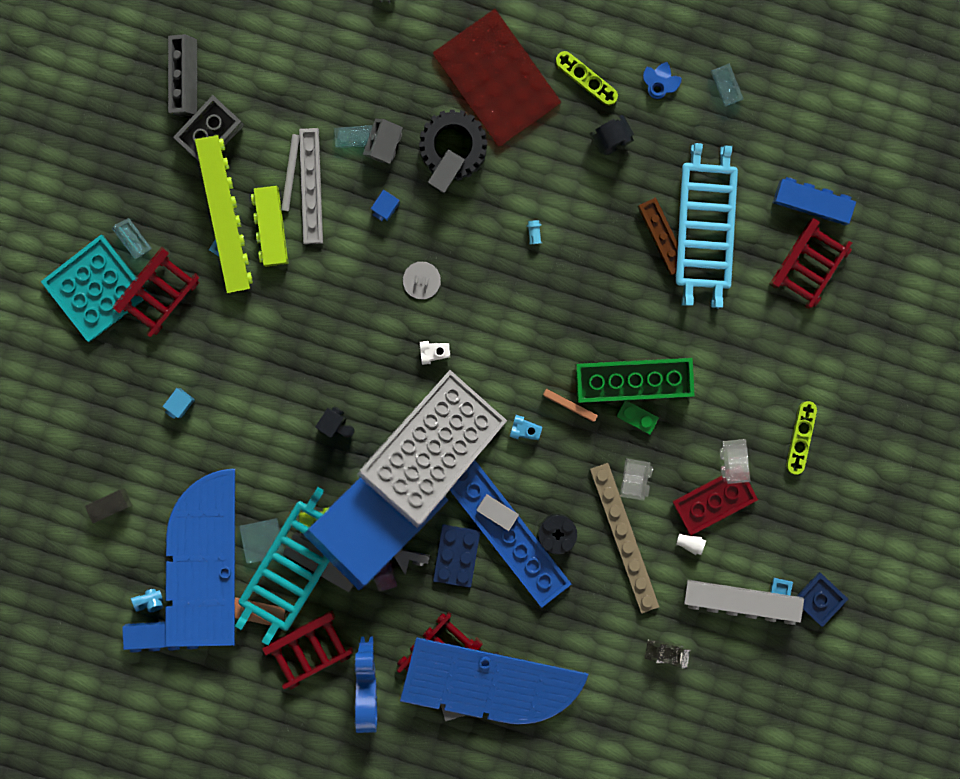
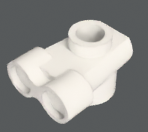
(429, 354)

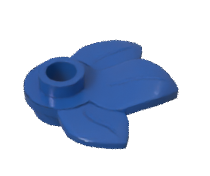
(661, 78)

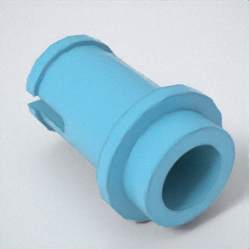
(534, 232)

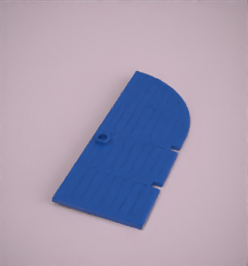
(203, 564)
(489, 683)

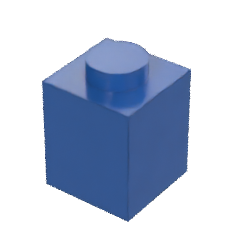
(385, 206)

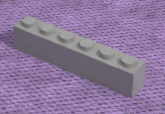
(745, 601)

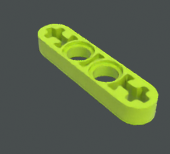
(584, 81)
(799, 437)

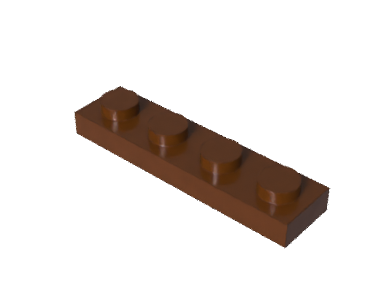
(661, 233)

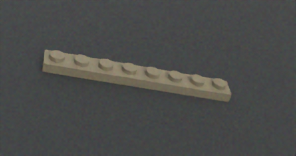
(624, 537)

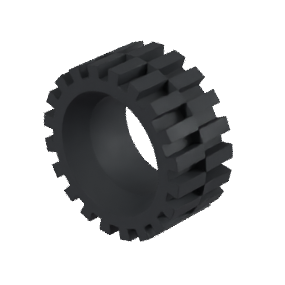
(460, 120)

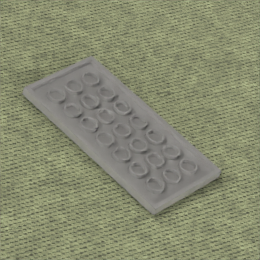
(432, 448)

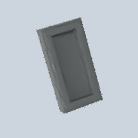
(446, 171)

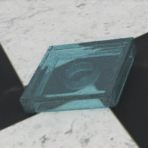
(258, 539)

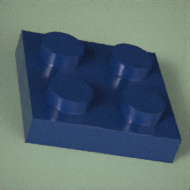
(821, 599)

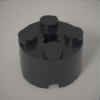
(612, 135)
(565, 541)

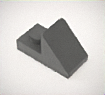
(404, 555)

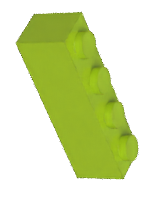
(270, 225)

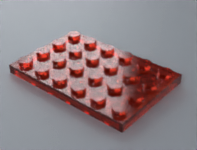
(496, 77)

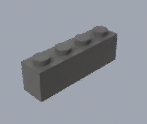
(182, 75)
(330, 573)

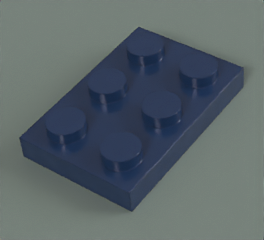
(456, 555)

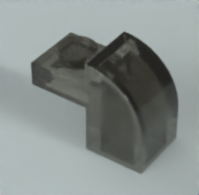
(667, 653)

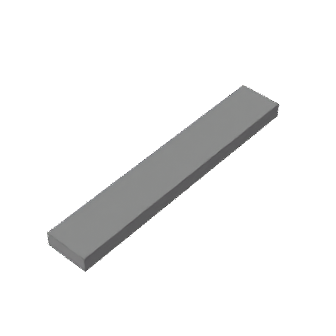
(311, 186)

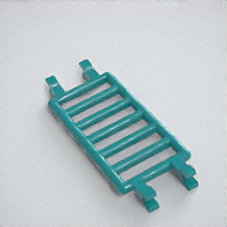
(262, 570)

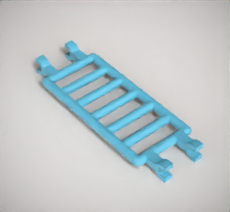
(725, 168)

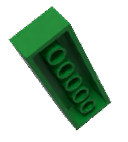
(634, 380)

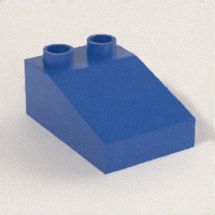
(362, 532)

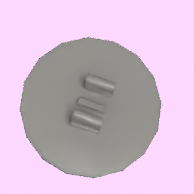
(421, 280)

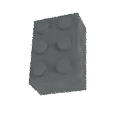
(208, 121)

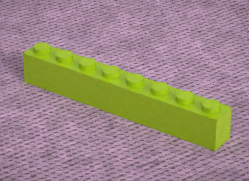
(222, 213)

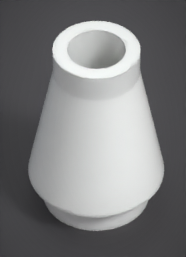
(691, 543)

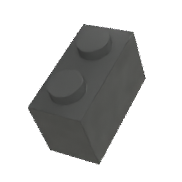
(383, 141)

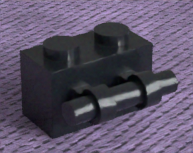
(332, 422)

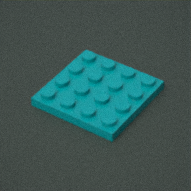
(90, 287)

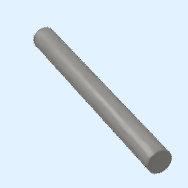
(290, 172)

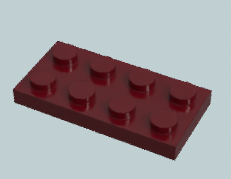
(712, 503)

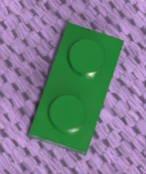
(637, 417)

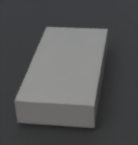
(497, 512)

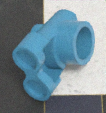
(521, 426)
(151, 600)

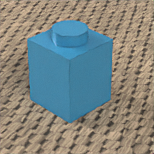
(178, 403)

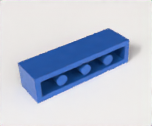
(814, 202)
(146, 635)

